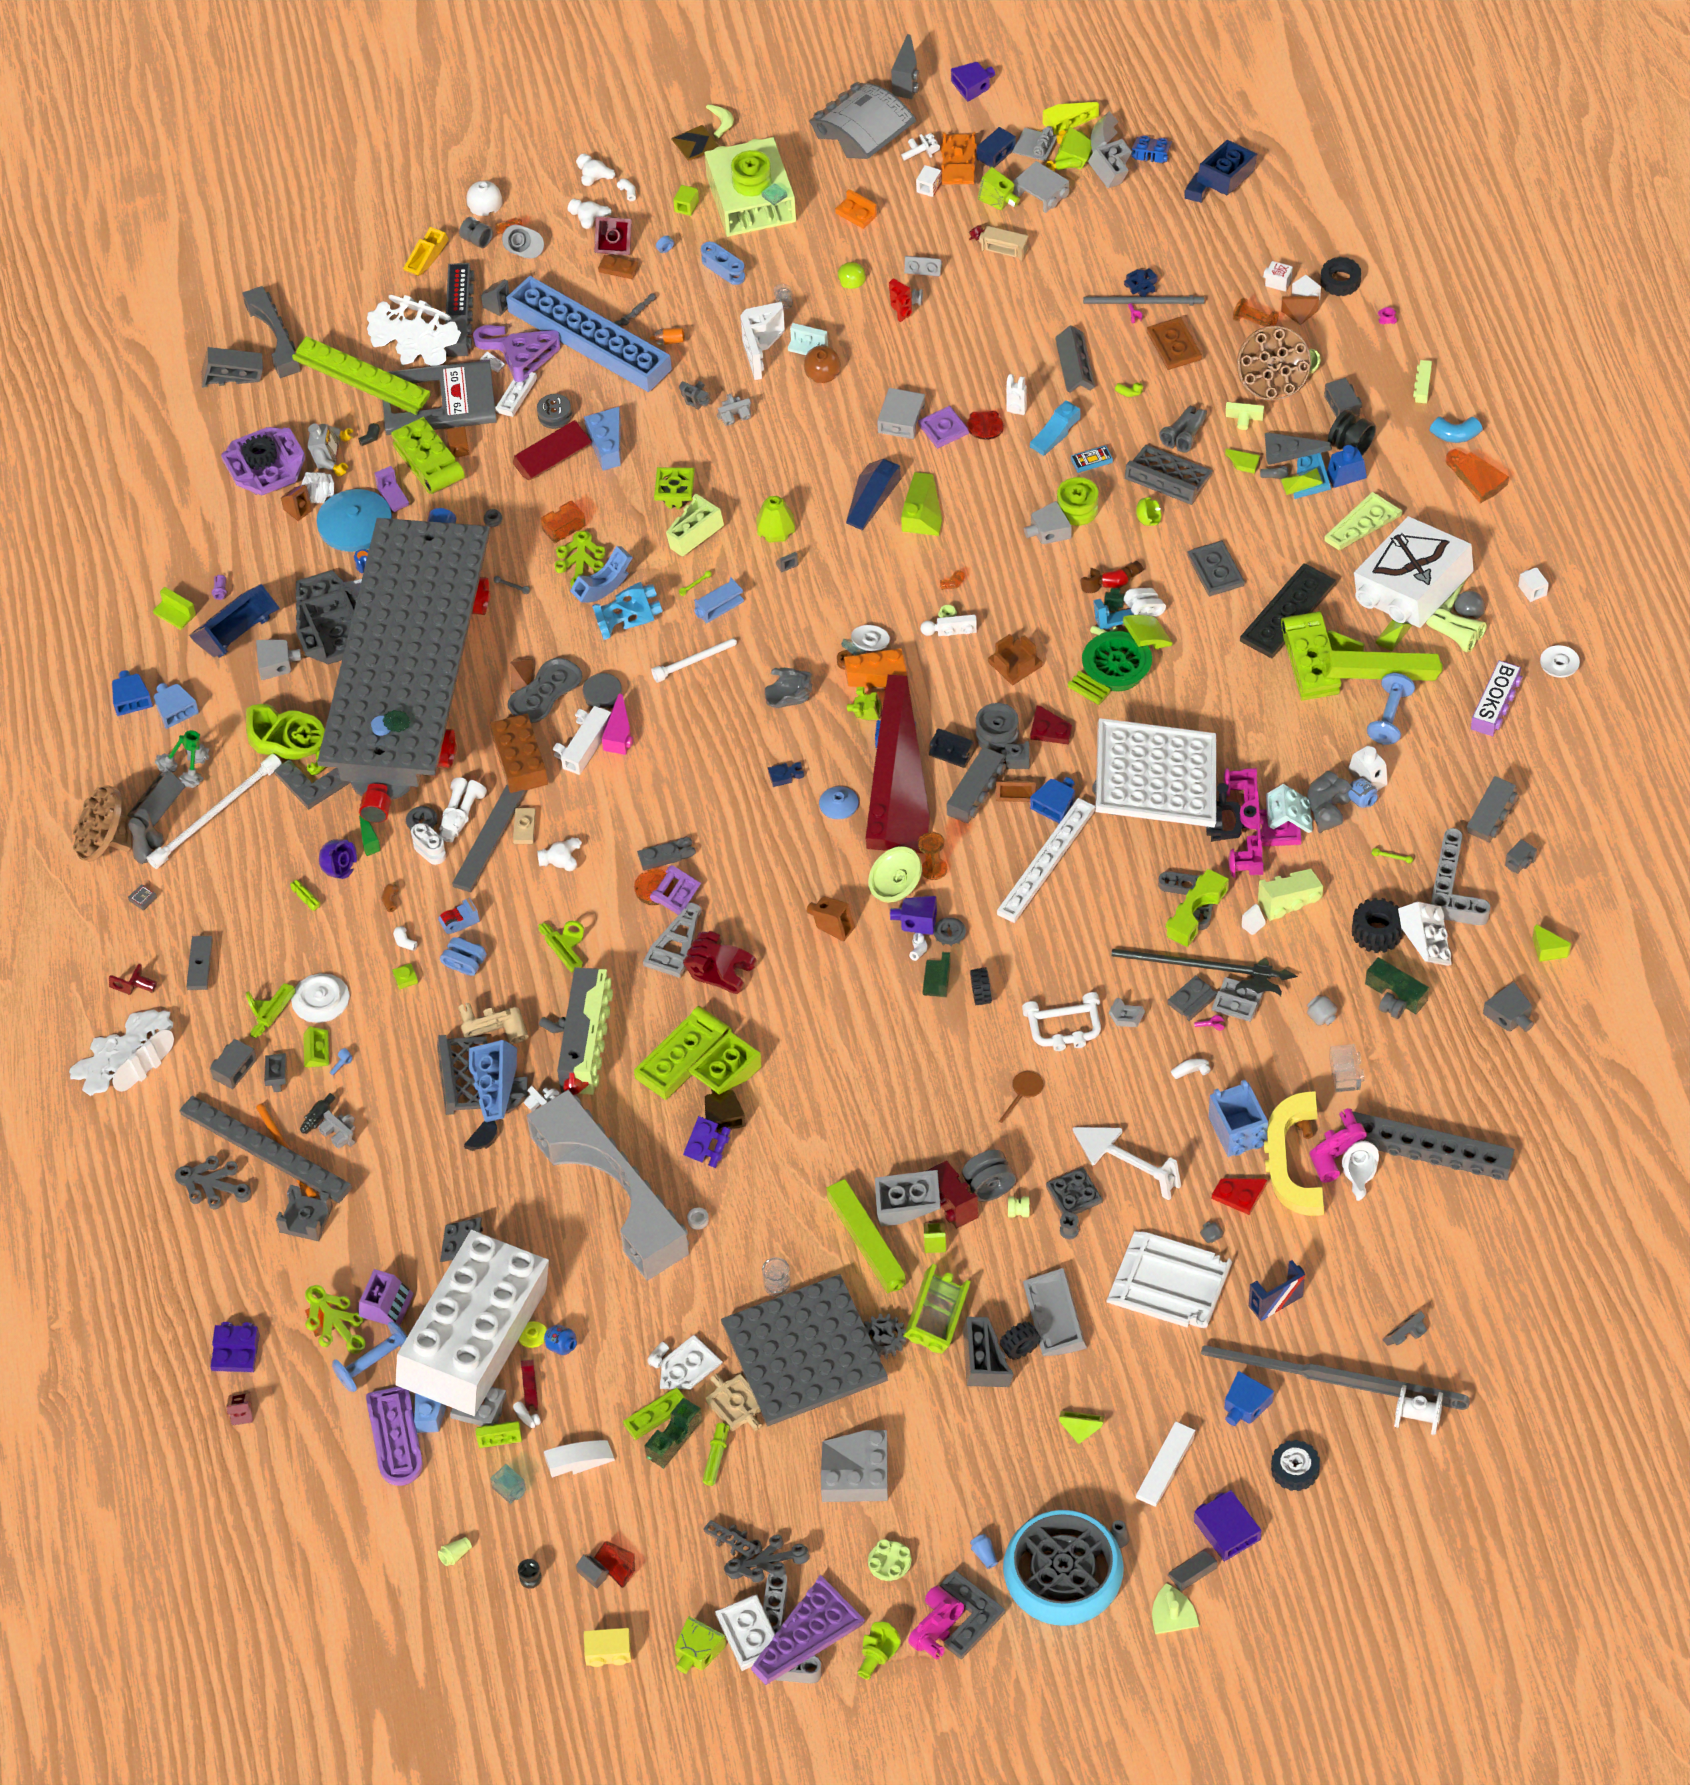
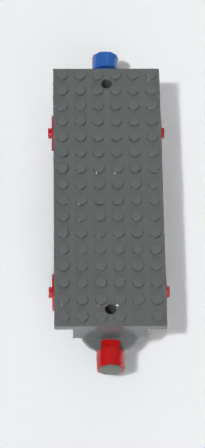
(405, 655)

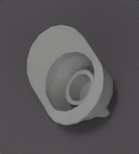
(522, 241)

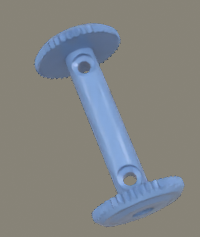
(1397, 686)
(346, 1374)

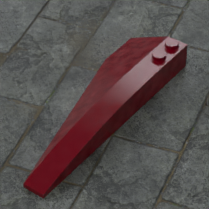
(898, 790)

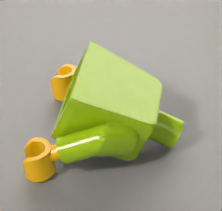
(1073, 150)

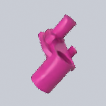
(1335, 1145)
(944, 1614)

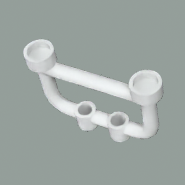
(1058, 1041)

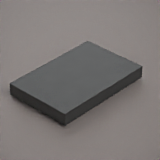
(1215, 568)

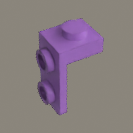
(389, 489)

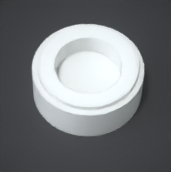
(698, 1218)

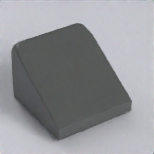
(787, 562)

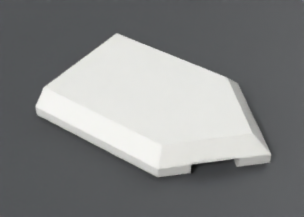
(688, 1365)

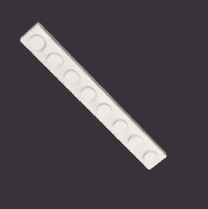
(1046, 860)

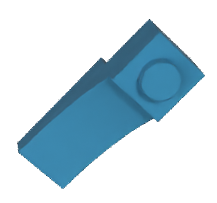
(1057, 428)

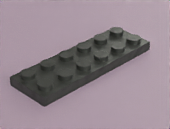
(1297, 597)

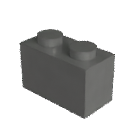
(1342, 397)
(233, 1063)

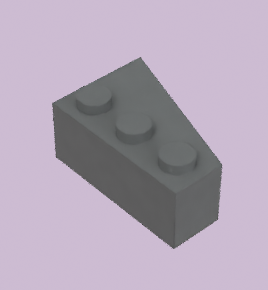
(231, 366)
(1493, 809)
(983, 1357)

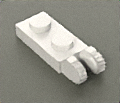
(1016, 395)

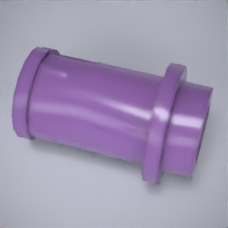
(219, 587)

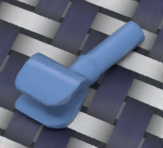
(345, 1058)

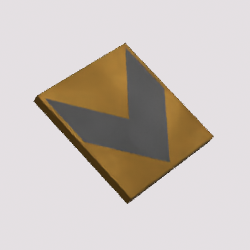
(694, 142)

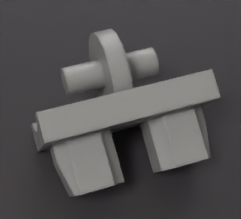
(732, 407)
(341, 1126)

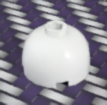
(484, 198)

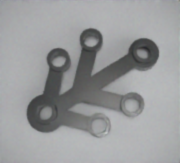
(211, 1181)
(740, 1567)

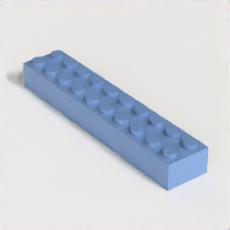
(589, 333)

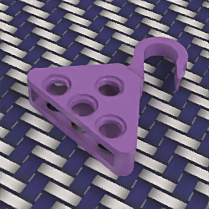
(519, 355)

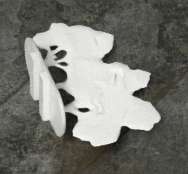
(413, 335)
(121, 1055)

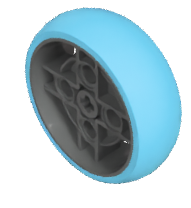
(1090, 1595)

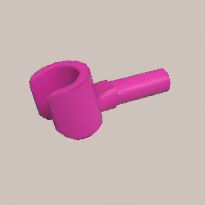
(1134, 313)
(1213, 1022)

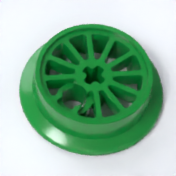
(1117, 662)

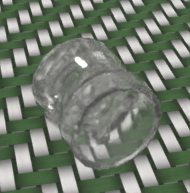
(783, 294)

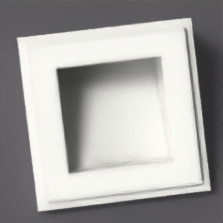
(1253, 920)

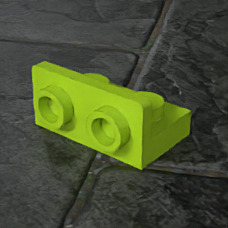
(498, 1434)

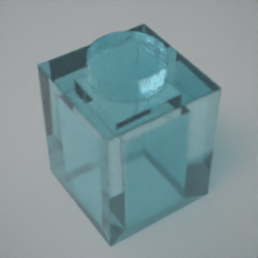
(508, 1484)

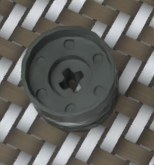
(1353, 431)

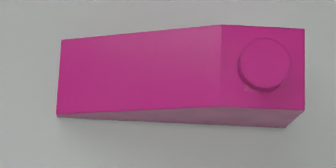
(617, 732)

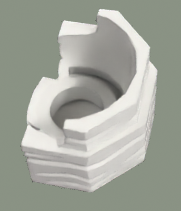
(319, 486)

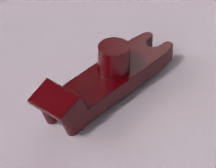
(529, 1384)

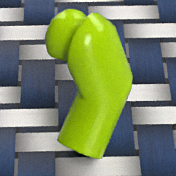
(314, 769)

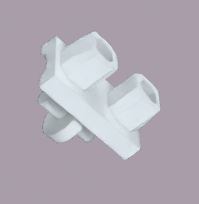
(536, 1098)

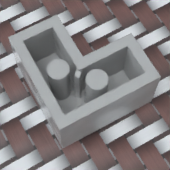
(1110, 162)

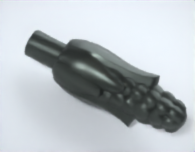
(316, 1114)

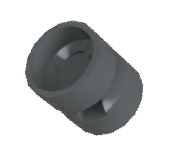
(476, 232)

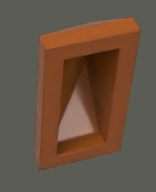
(1299, 307)
(521, 673)
(1015, 790)

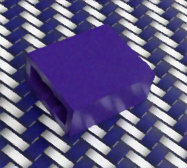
(1227, 1525)

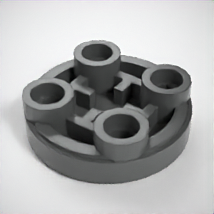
(601, 690)

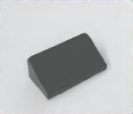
(1193, 1570)

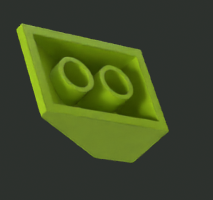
(727, 1064)

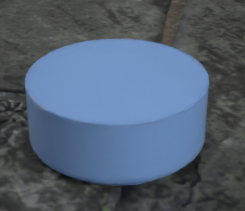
(664, 244)
(378, 727)

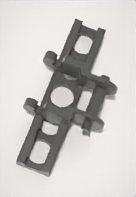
(726, 1534)

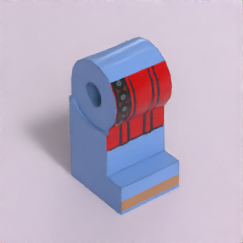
(459, 917)

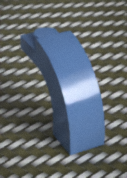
(606, 580)

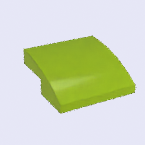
(1146, 631)

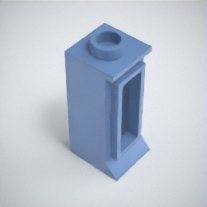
(718, 601)

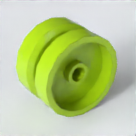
(751, 173)
(1078, 500)

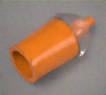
(668, 336)

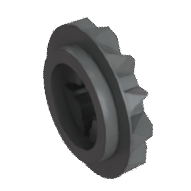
(417, 814)
(957, 928)

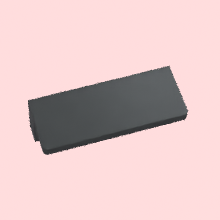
(159, 796)

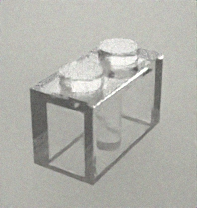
(1345, 1068)

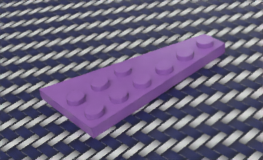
(810, 1628)

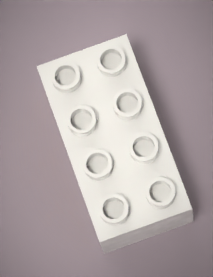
(472, 1322)

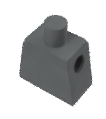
(1509, 1009)

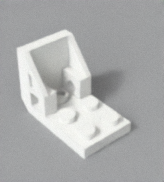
(760, 329)

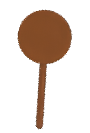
(1026, 1085)

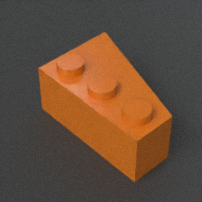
(873, 668)

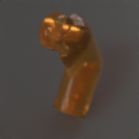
(954, 582)

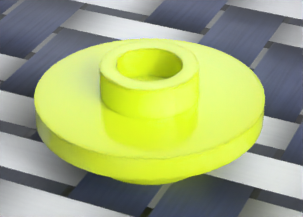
(533, 1335)

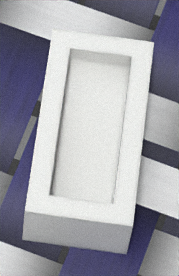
(496, 364)

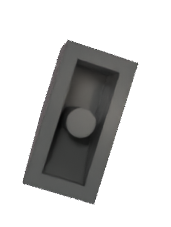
(495, 298)

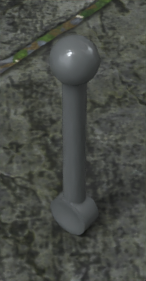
(525, 590)

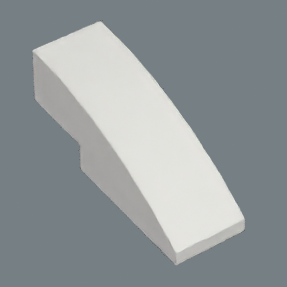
(578, 1457)

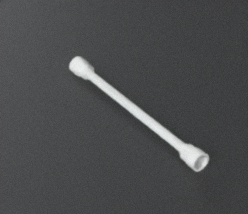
(160, 855)

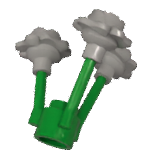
(196, 754)

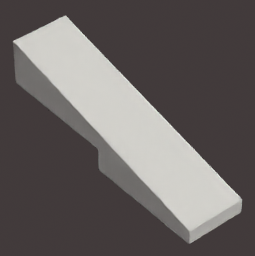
(1165, 1464)

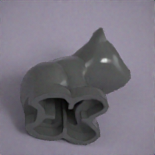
(1323, 795)

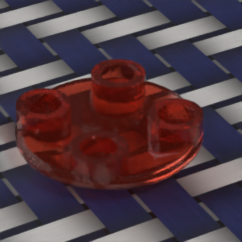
(985, 425)

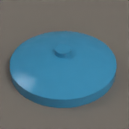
(349, 519)

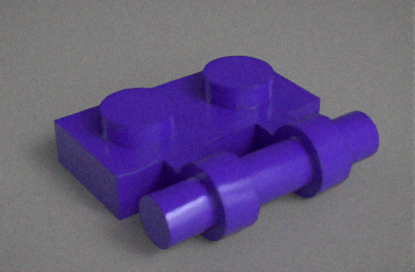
(701, 1139)

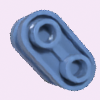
(463, 956)

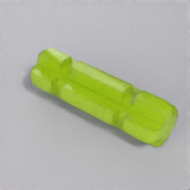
(305, 895)

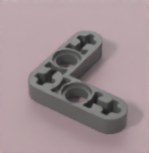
(1173, 888)

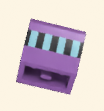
(385, 1299)

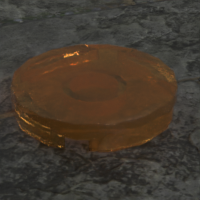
(649, 882)

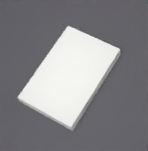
(746, 1629)

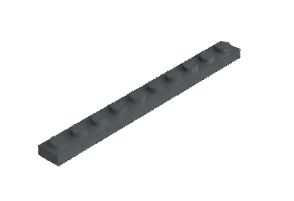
(265, 1149)

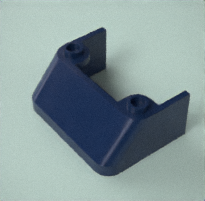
(234, 620)

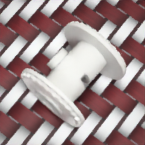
(1418, 1409)

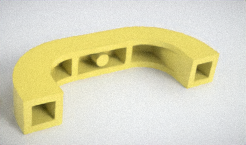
(1296, 1198)

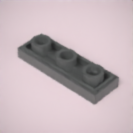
(199, 963)

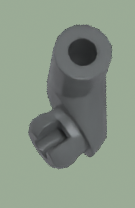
(1278, 473)
(553, 1027)

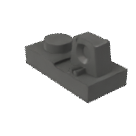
(275, 1071)
(1412, 1324)

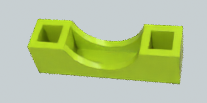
(1208, 890)

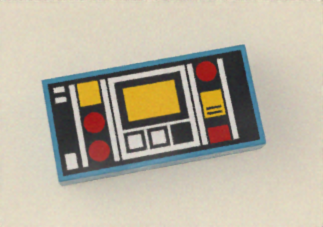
(1091, 459)

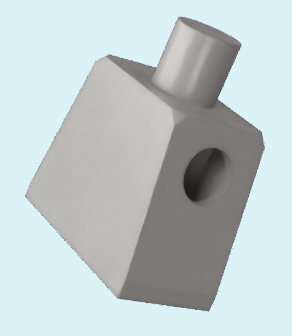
(1049, 525)
(275, 658)

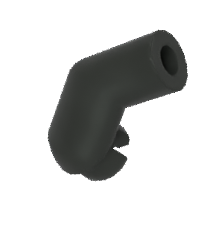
(371, 436)

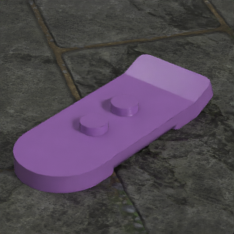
(395, 1435)

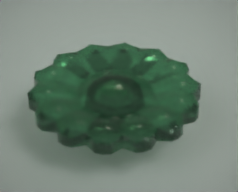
(396, 721)

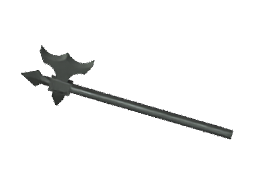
(1260, 971)

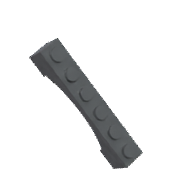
(259, 305)

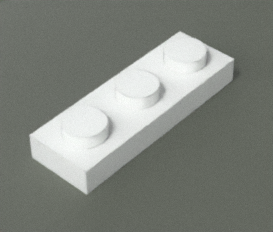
(515, 395)

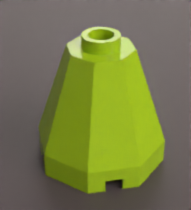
(775, 520)

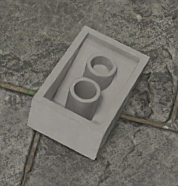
(906, 1196)

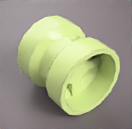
(1018, 1206)

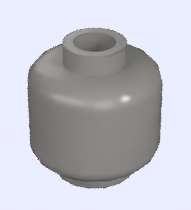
(1322, 1010)

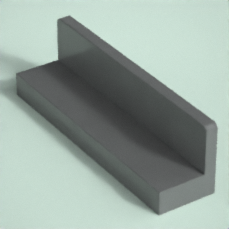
(1074, 359)

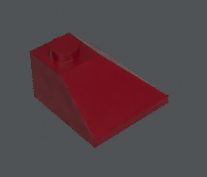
(613, 235)

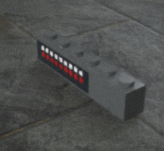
(458, 306)

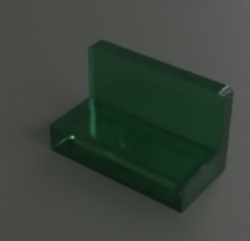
(937, 976)

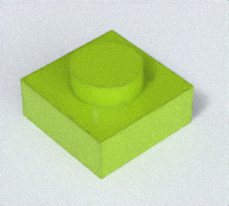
(405, 976)

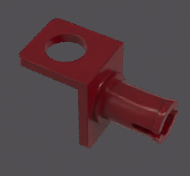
(135, 981)

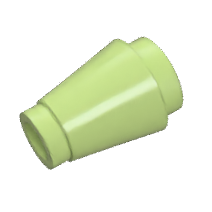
(454, 1551)

